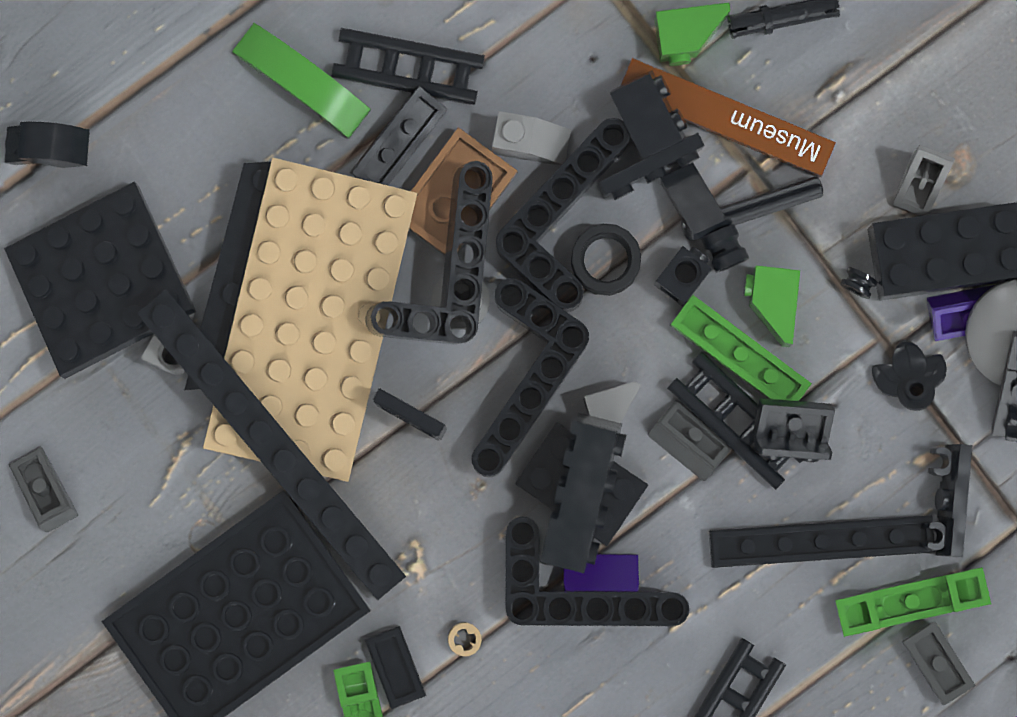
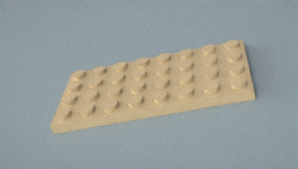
(299, 328)

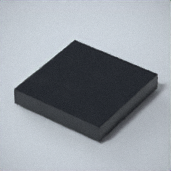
(409, 414)

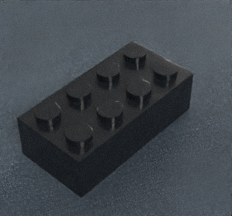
(944, 251)

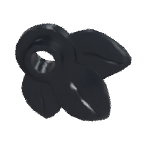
(908, 370)

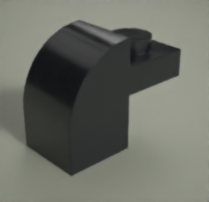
(47, 144)

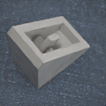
(923, 180)
(612, 403)

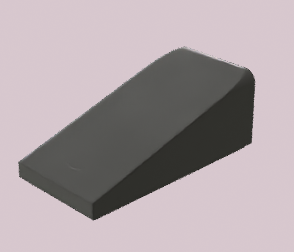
(43, 490)

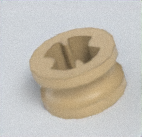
(458, 649)

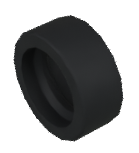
(618, 234)

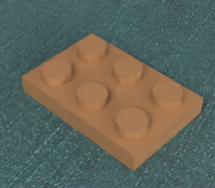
(434, 188)

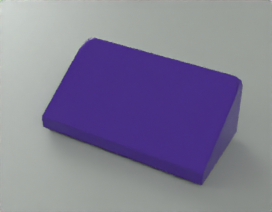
(951, 311)
(608, 574)

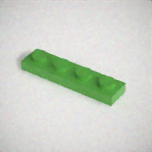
(739, 352)

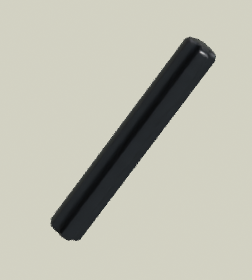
(769, 202)

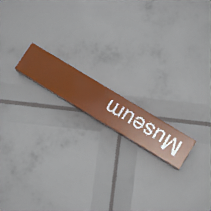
(742, 123)

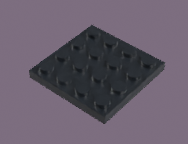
(93, 277)

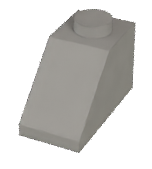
(530, 139)

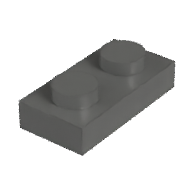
(938, 663)

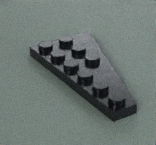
(233, 258)

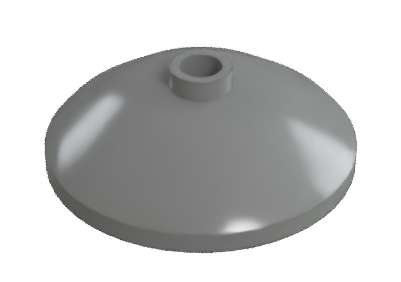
(991, 329)

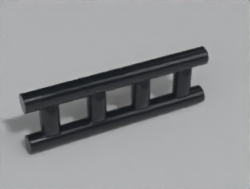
(393, 47)
(715, 417)
(721, 689)

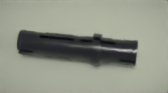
(777, 17)

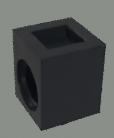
(677, 290)

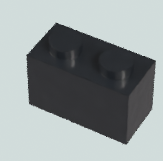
(649, 114)

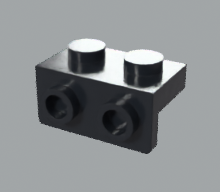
(793, 429)

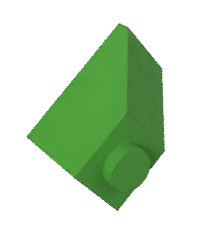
(687, 31)
(774, 299)

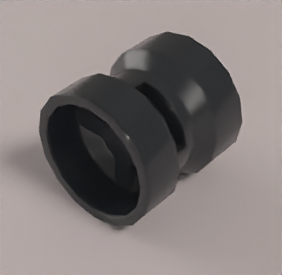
(725, 248)

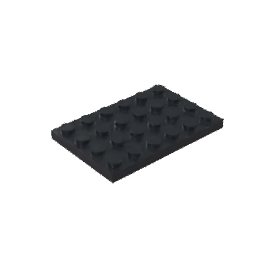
(237, 613)

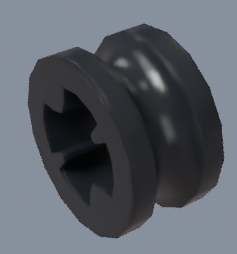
(858, 282)

